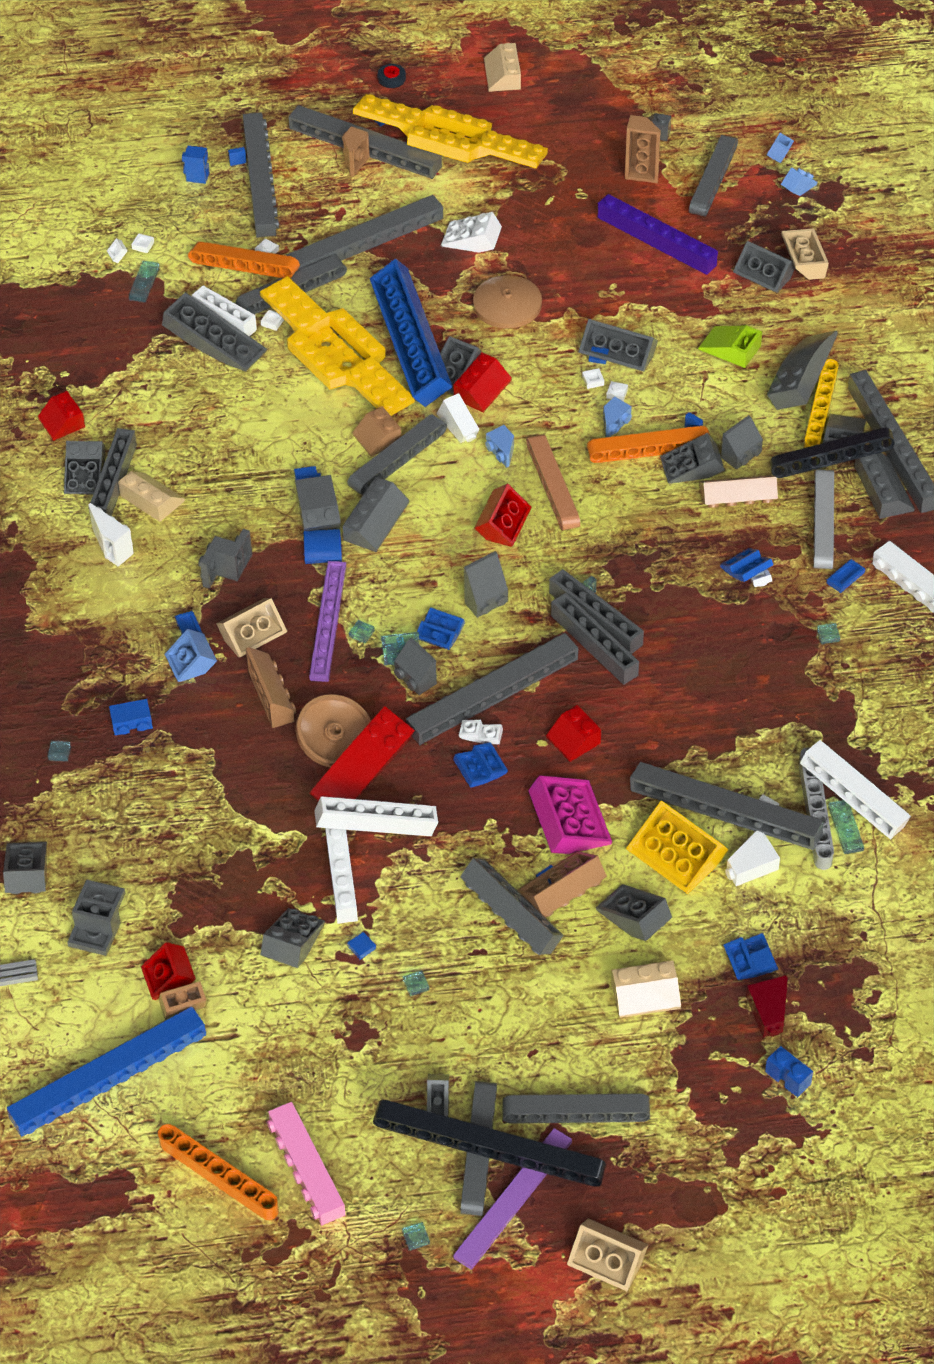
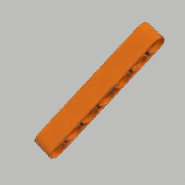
(243, 260)
(641, 444)
(221, 1180)

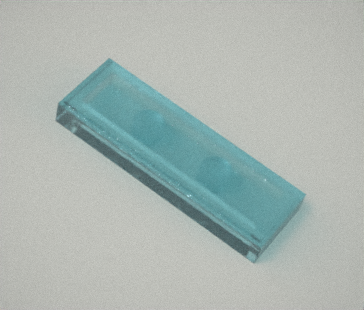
(144, 281)
(846, 827)

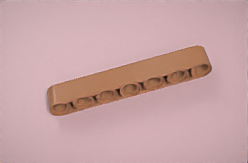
(553, 482)

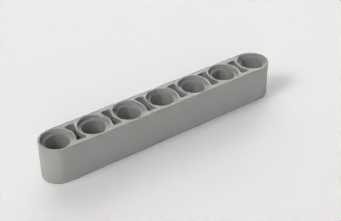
(824, 519)
(816, 807)

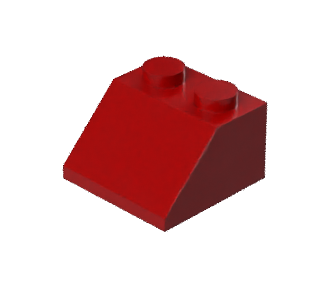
(61, 416)
(574, 733)
(167, 969)

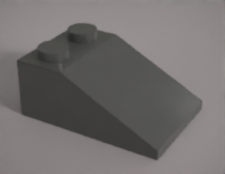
(457, 358)
(318, 503)
(485, 585)
(25, 867)
(635, 911)

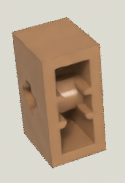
(182, 998)

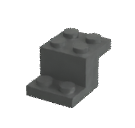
(225, 558)
(96, 917)

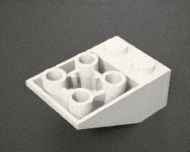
(473, 233)
(111, 536)

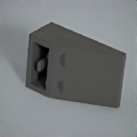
(842, 427)
(693, 461)
(83, 466)
(291, 937)

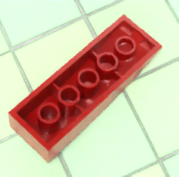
(365, 757)

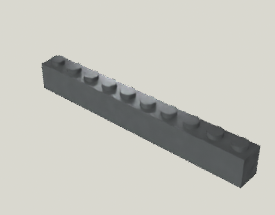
(380, 146)
(259, 175)
(372, 232)
(902, 454)
(492, 688)
(727, 805)

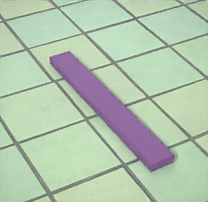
(328, 621)
(505, 1208)

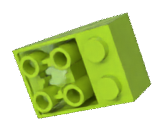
(733, 343)

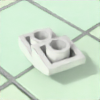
(477, 732)

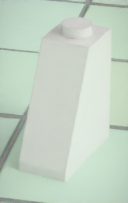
(458, 418)
(752, 860)

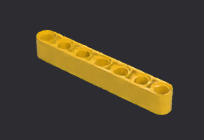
(821, 404)

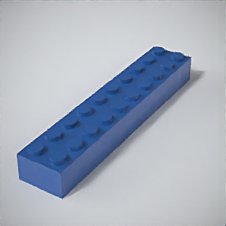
(410, 333)

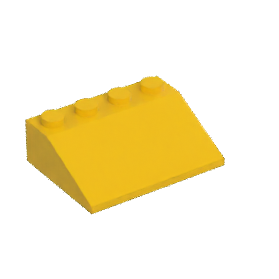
(676, 848)

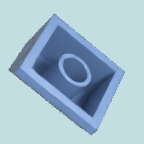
(190, 656)

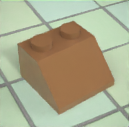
(355, 149)
(377, 431)

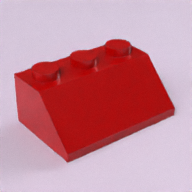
(482, 382)
(503, 516)

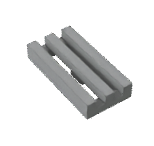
(15, 970)

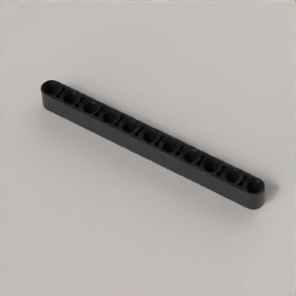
(489, 1143)

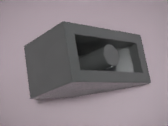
(663, 122)
(438, 1094)

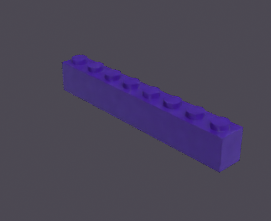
(657, 234)

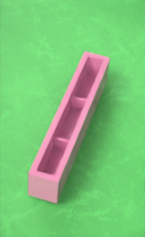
(306, 1163)

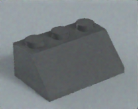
(764, 267)

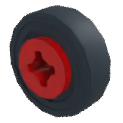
(391, 75)

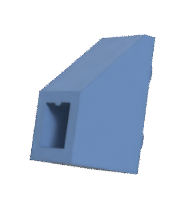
(780, 147)
(798, 181)
(615, 415)
(501, 444)

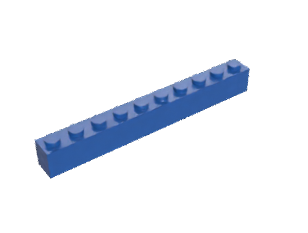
(106, 1071)

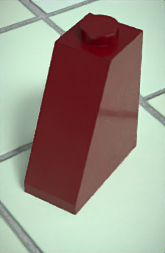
(768, 1004)

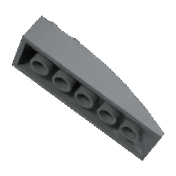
(211, 333)
(801, 371)

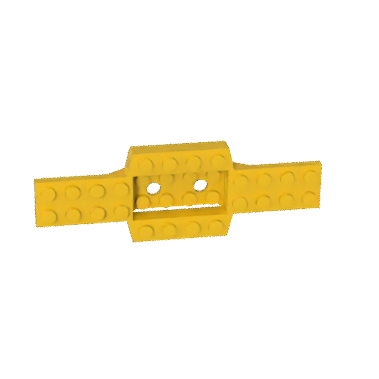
(421, 133)
(313, 328)

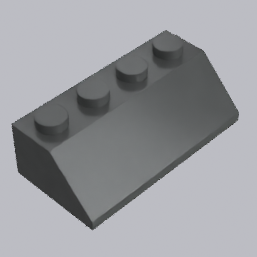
(624, 346)
(883, 485)
(375, 515)

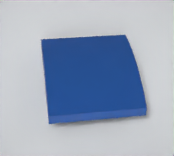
(322, 546)
(746, 564)
(440, 628)
(480, 765)
(739, 956)

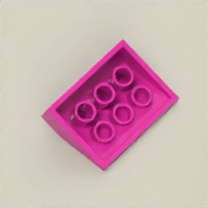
(569, 814)

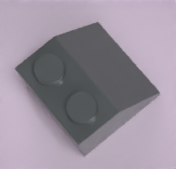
(741, 443)
(416, 667)

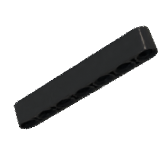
(839, 446)

